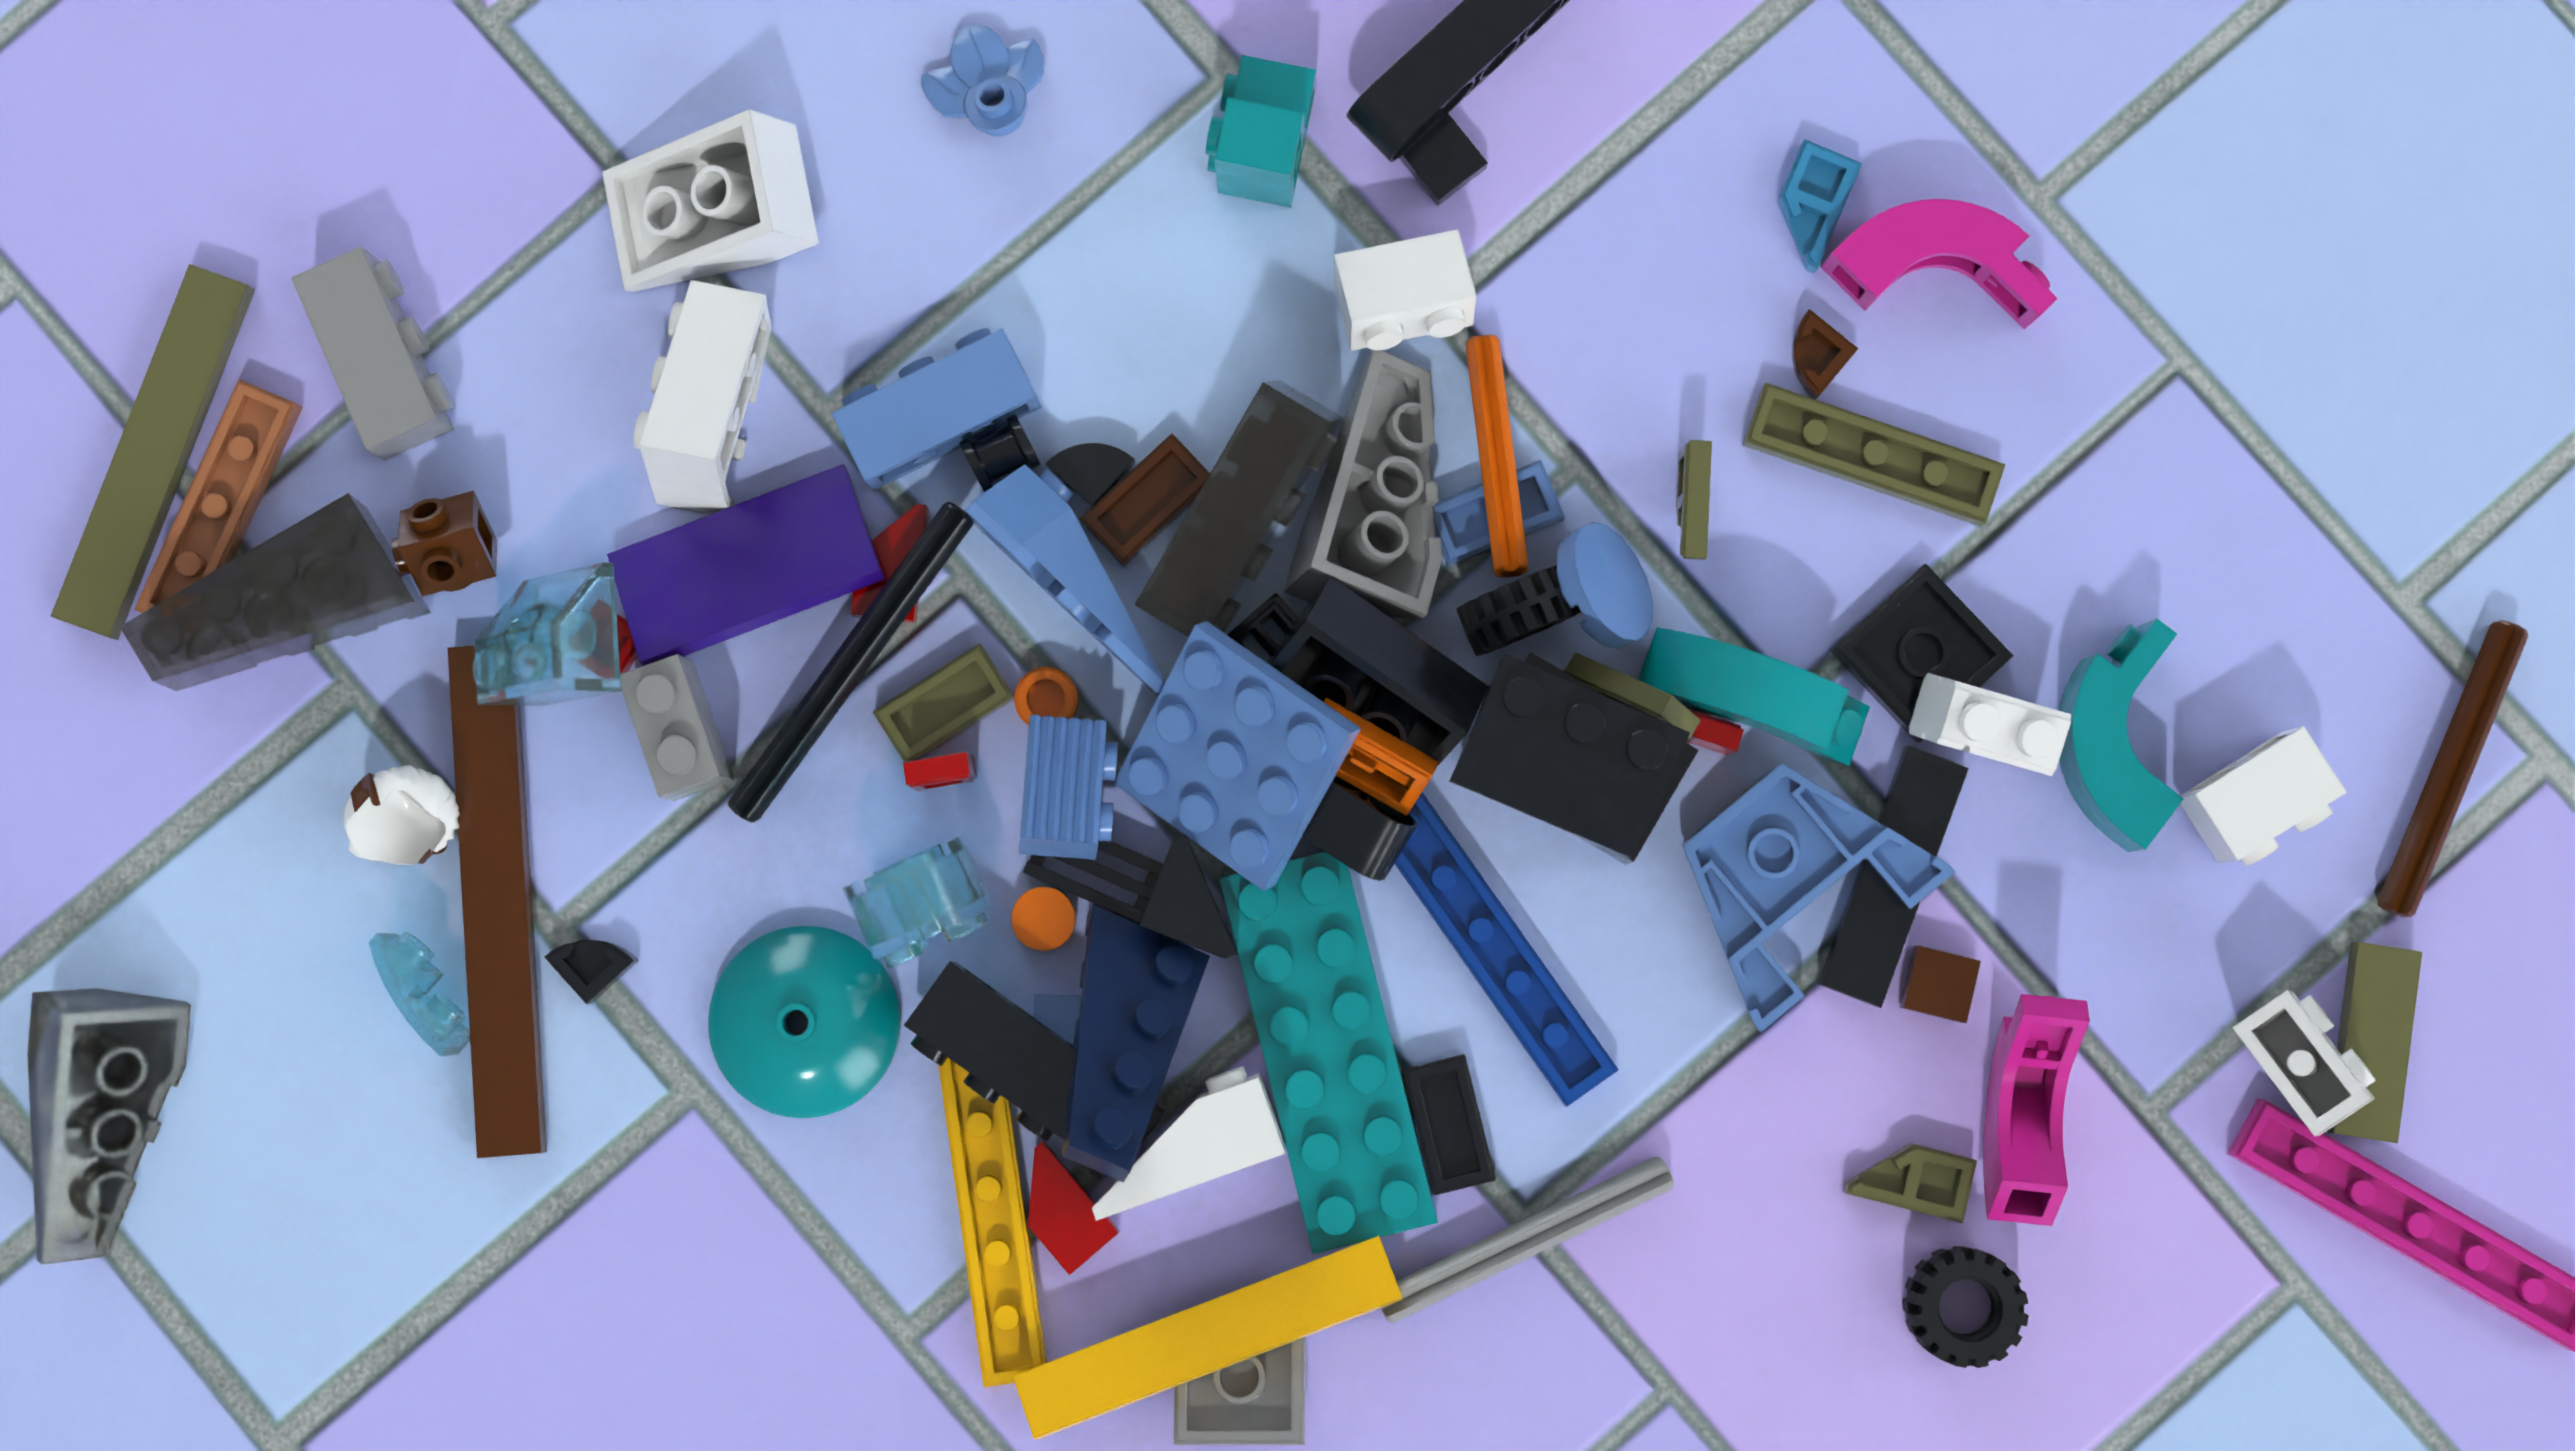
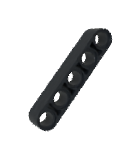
(1445, 69)

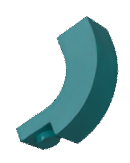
(1756, 692)
(2097, 753)

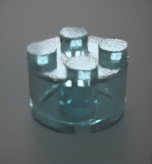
(919, 900)

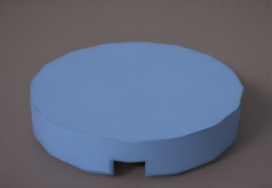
(1606, 583)

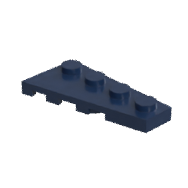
(1125, 1037)

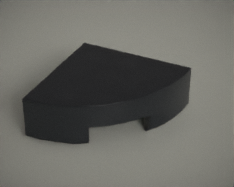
(1091, 469)
(591, 966)

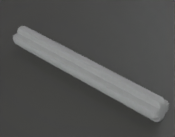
(1530, 1237)

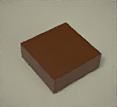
(1940, 984)

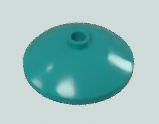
(849, 1015)

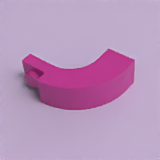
(1941, 236)
(2026, 1107)

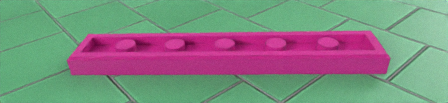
(2409, 1221)

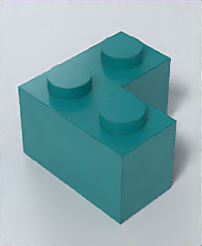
(1262, 131)

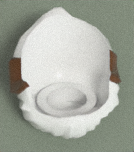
(400, 816)

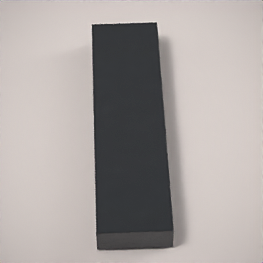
(1875, 917)

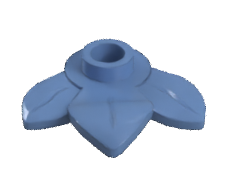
(984, 72)

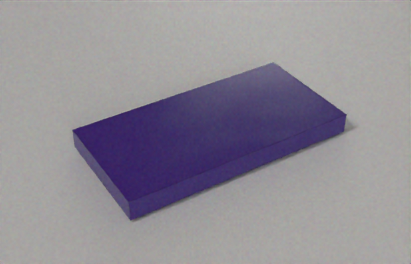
(745, 566)

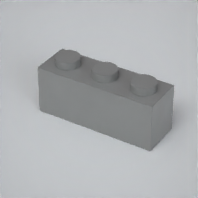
(375, 352)

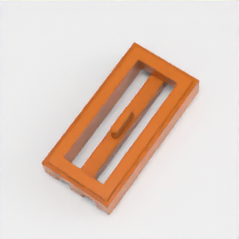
(1389, 755)

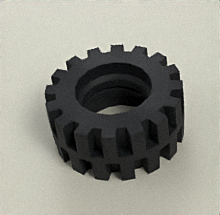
(1515, 611)
(2002, 1323)

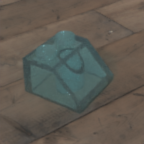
(551, 641)

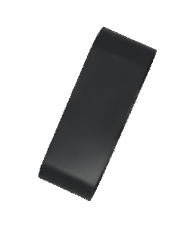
(1359, 830)

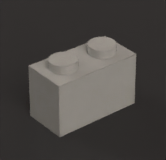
(675, 728)

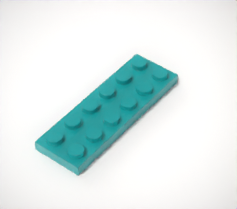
(1329, 1054)

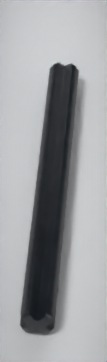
(850, 662)

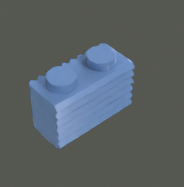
(1065, 787)

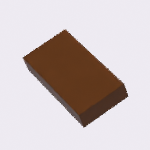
(1146, 500)

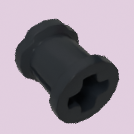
(999, 453)

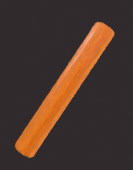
(1496, 456)

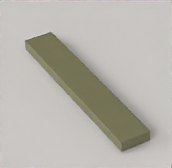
(153, 452)

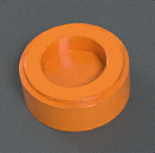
(1046, 693)
(1043, 918)

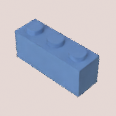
(935, 407)

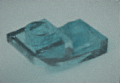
(408, 978)

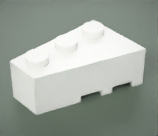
(703, 395)

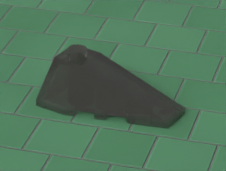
(95, 1099)

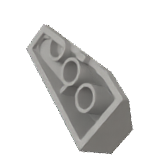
(1377, 497)

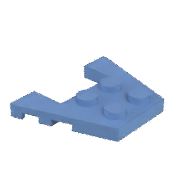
(1775, 857)

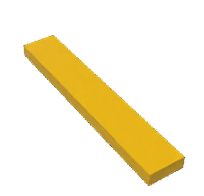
(993, 1230)
(1207, 1338)

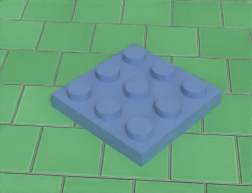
(1236, 755)

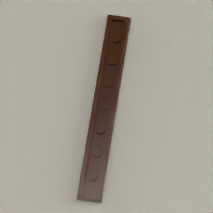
(497, 919)

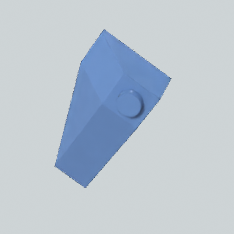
(1043, 537)

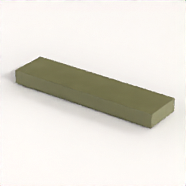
(1874, 454)

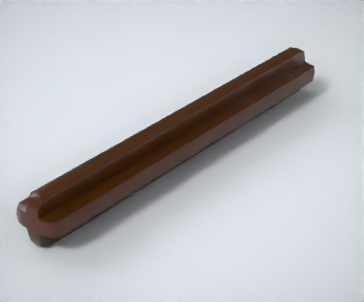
(2452, 768)

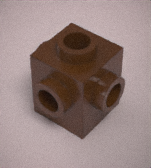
(445, 544)

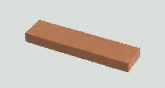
(223, 491)

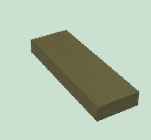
(2379, 1028)

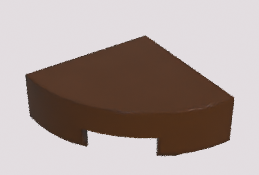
(1818, 353)

